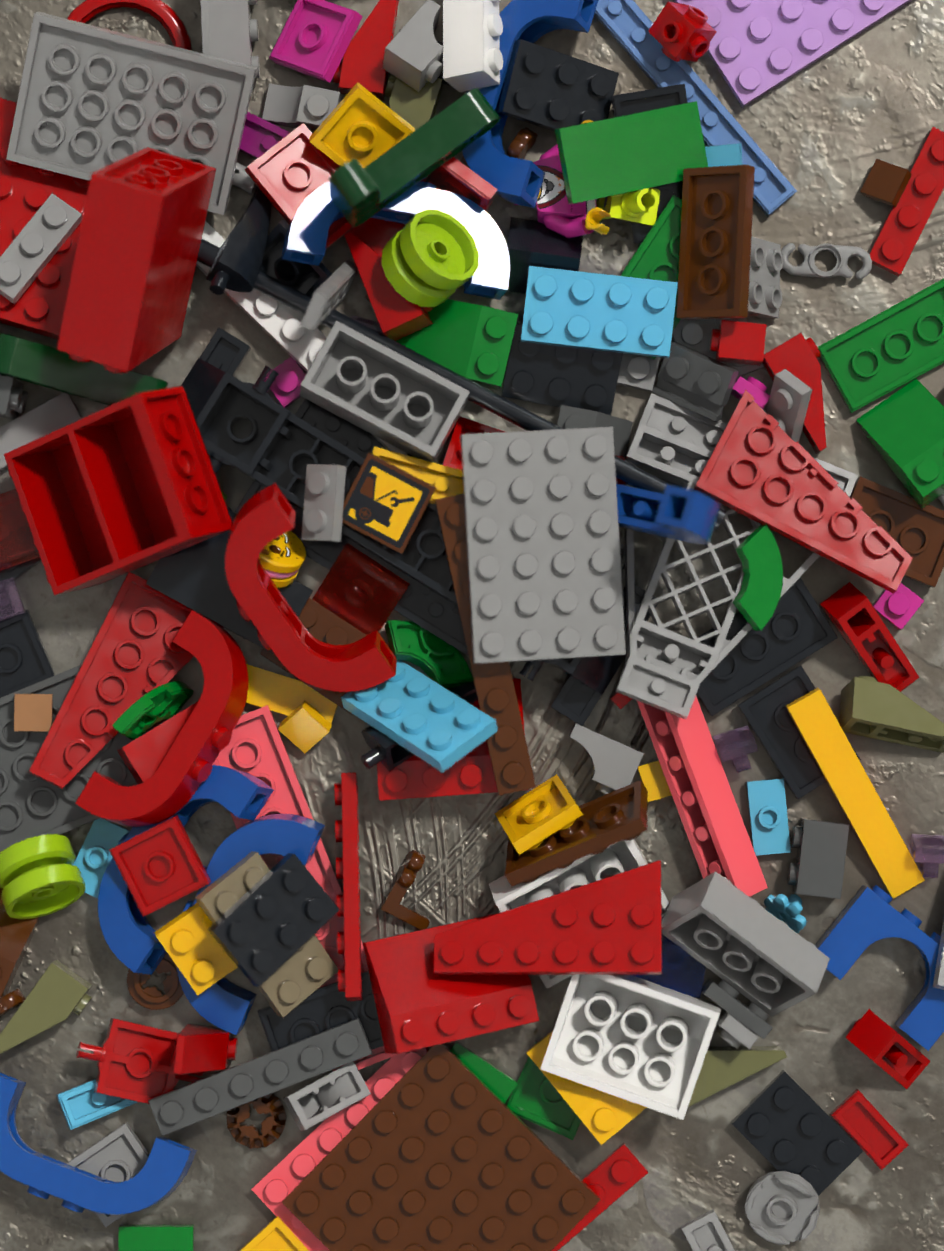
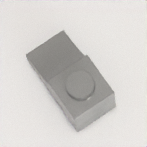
(414, 51)
(298, 105)
(611, 761)
(326, 1096)

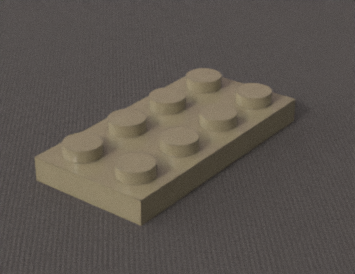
(302, 971)

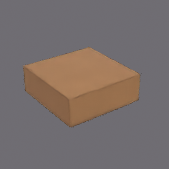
(33, 712)

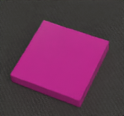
(315, 38)

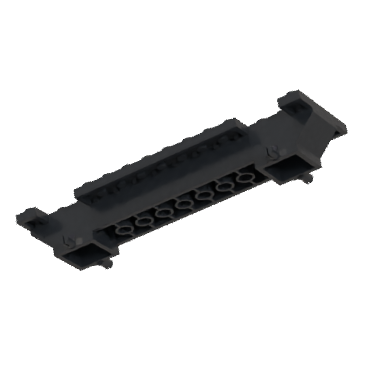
(279, 454)

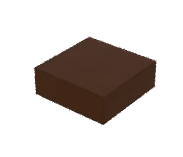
(886, 183)

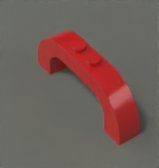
(258, 599)
(198, 742)

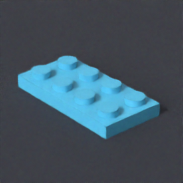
(599, 312)
(422, 717)

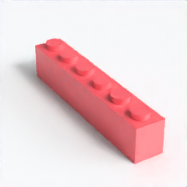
(703, 797)

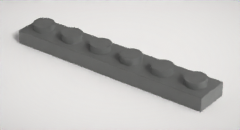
(260, 1076)

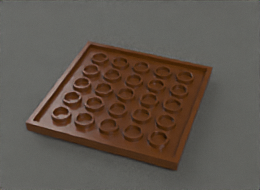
(441, 1172)

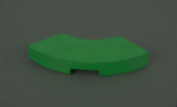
(761, 578)
(434, 656)
(153, 707)

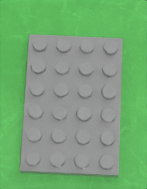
(108, 94)
(542, 544)

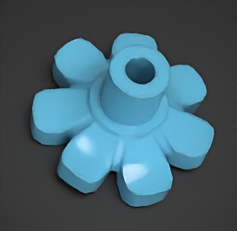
(787, 910)

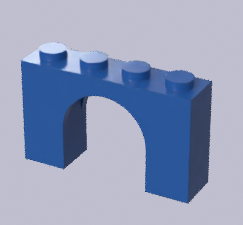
(872, 918)

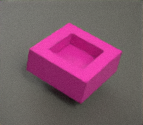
(288, 382)
(754, 387)
(898, 607)

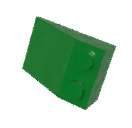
(467, 340)
(910, 439)

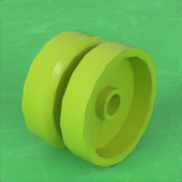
(430, 258)
(39, 877)

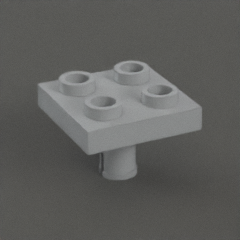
(764, 280)

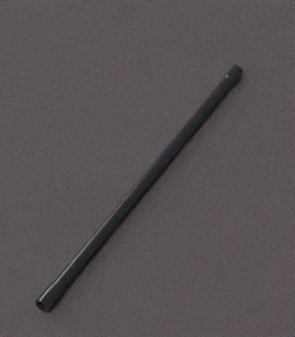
(477, 395)

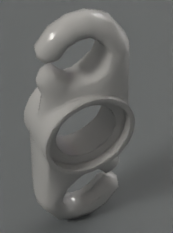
(841, 252)

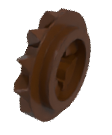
(152, 997)
(271, 1126)

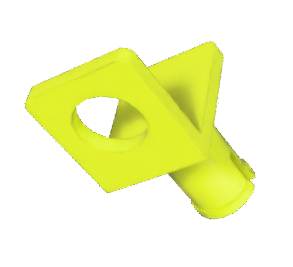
(633, 206)

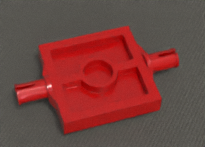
(135, 1061)

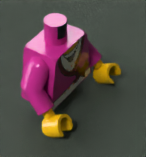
(553, 206)

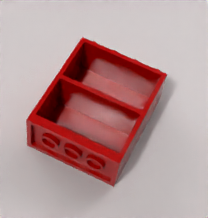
(135, 259)
(118, 490)

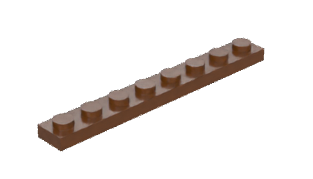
(493, 679)

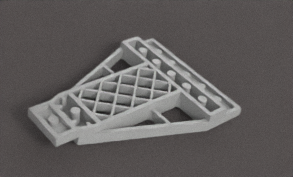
(663, 665)

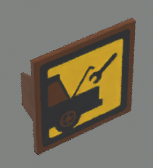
(386, 503)

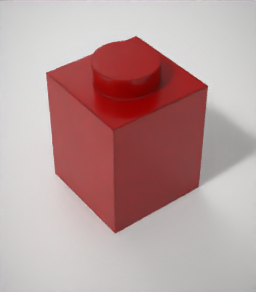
(739, 342)

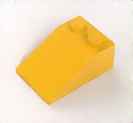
(598, 1110)

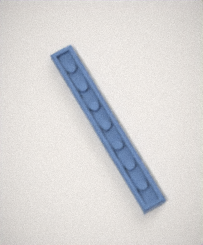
(630, 29)

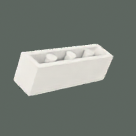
(471, 43)

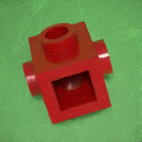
(682, 32)

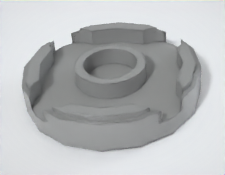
(782, 1207)

